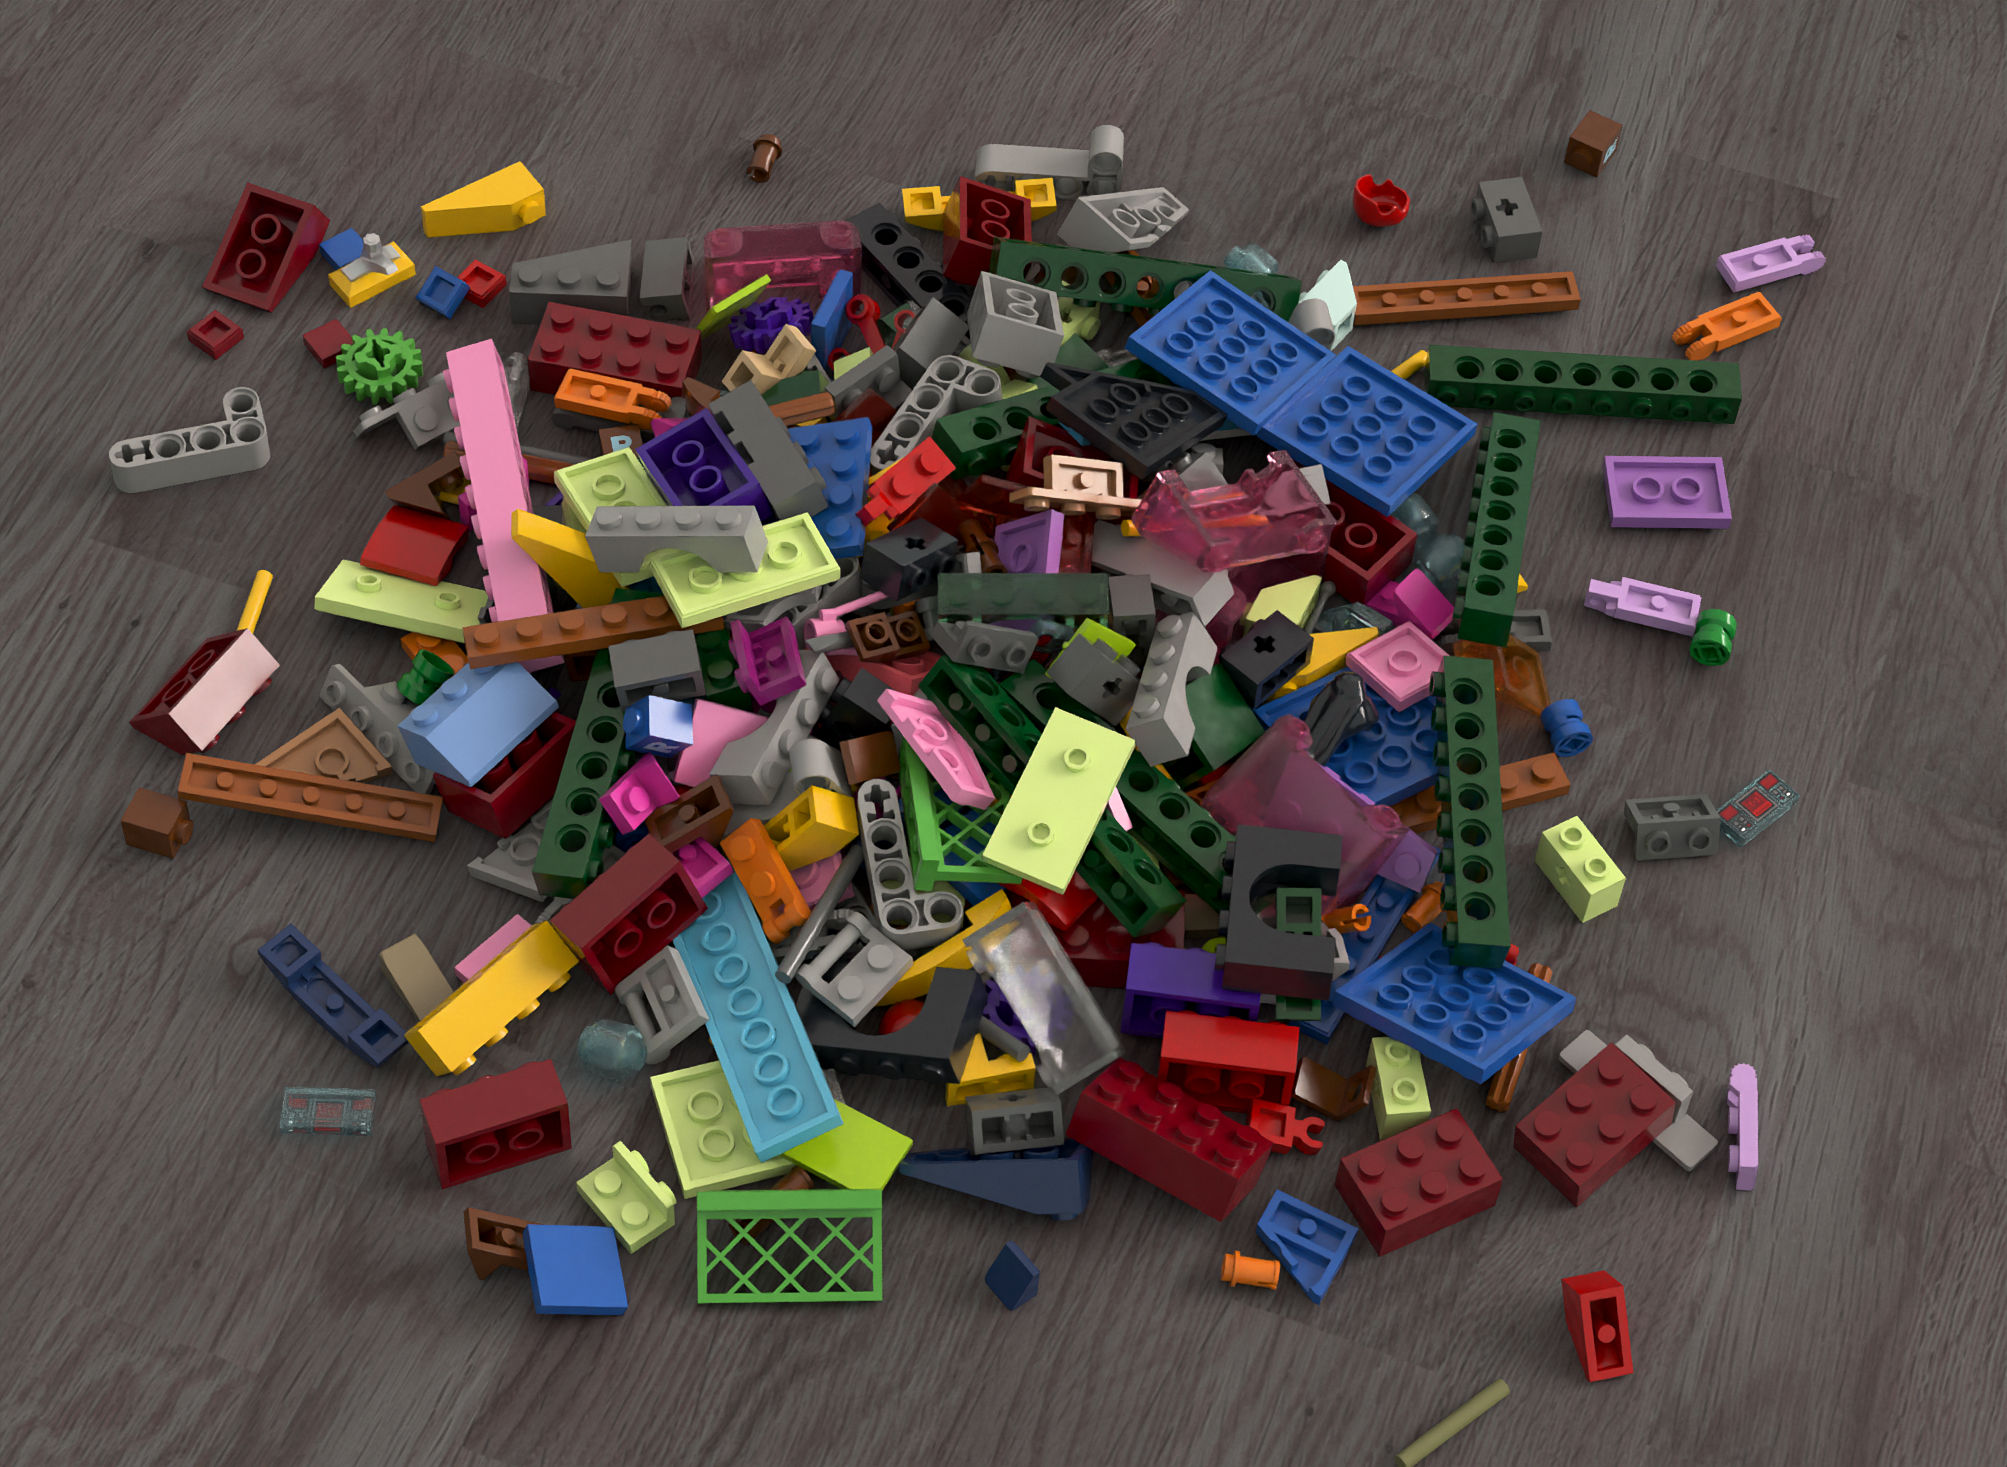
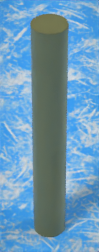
(1452, 1424)

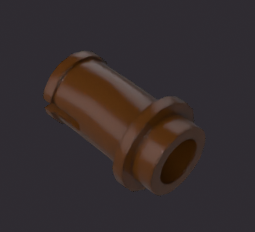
(766, 150)

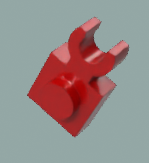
(1279, 1125)

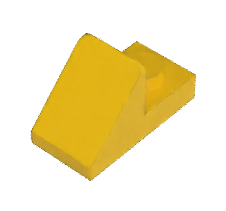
(990, 1076)

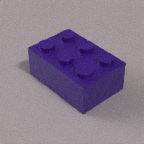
(701, 467)
(1177, 981)

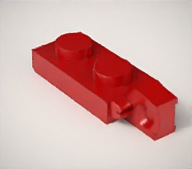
(906, 482)

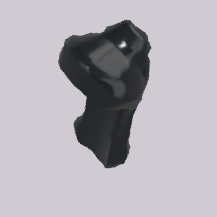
(1339, 713)

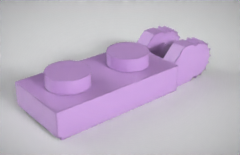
(1769, 262)
(1743, 1122)

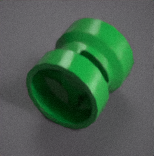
(1713, 637)
(425, 677)

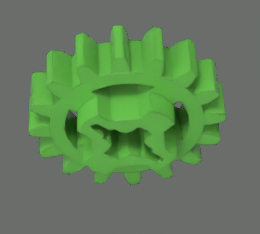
(379, 365)

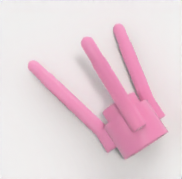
(827, 622)

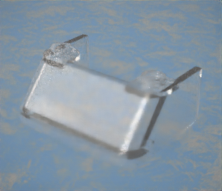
(1045, 995)

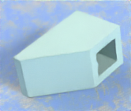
(1338, 292)

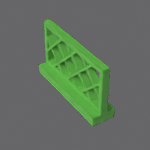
(926, 837)
(789, 1204)

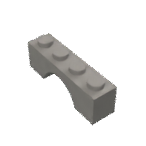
(721, 535)
(1160, 711)
(760, 761)

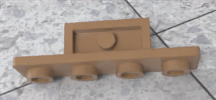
(1079, 487)

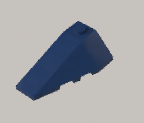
(1032, 1179)

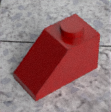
(1598, 1324)

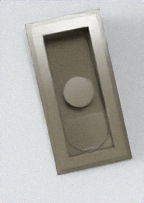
(414, 976)

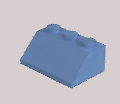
(476, 720)

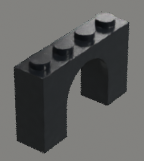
(1254, 953)
(926, 1049)

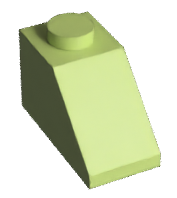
(1292, 599)

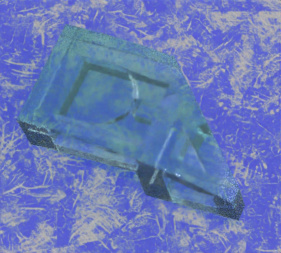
(1352, 617)

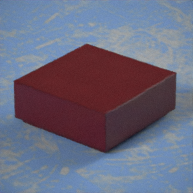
(215, 334)
(326, 342)

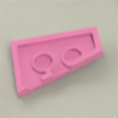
(939, 748)

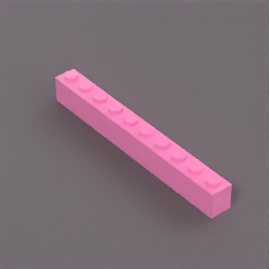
(497, 485)

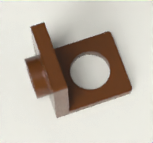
(1329, 1091)

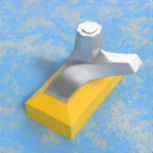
(372, 272)

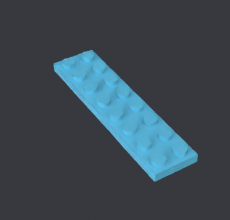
(755, 1025)

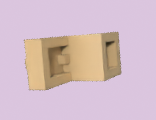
(783, 360)

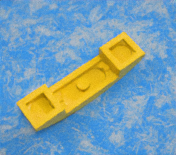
(925, 204)
(947, 955)

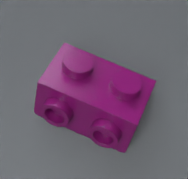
(767, 660)

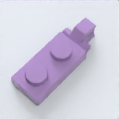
(1645, 604)

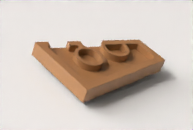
(331, 750)

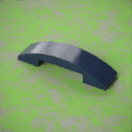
(330, 999)

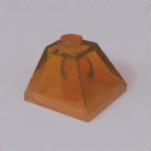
(1517, 673)

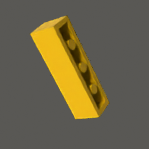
(491, 999)

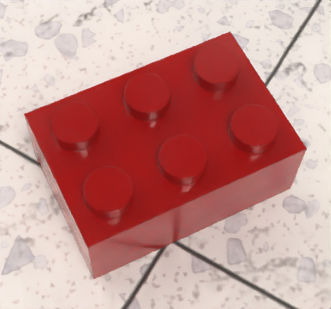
(1228, 1059)

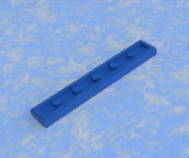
(1386, 905)

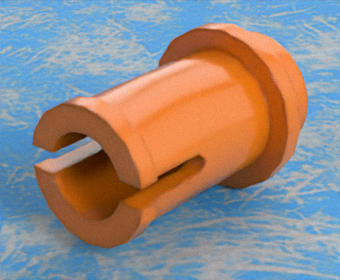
(1424, 909)
(1346, 921)
(1250, 1271)

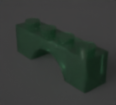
(1038, 596)

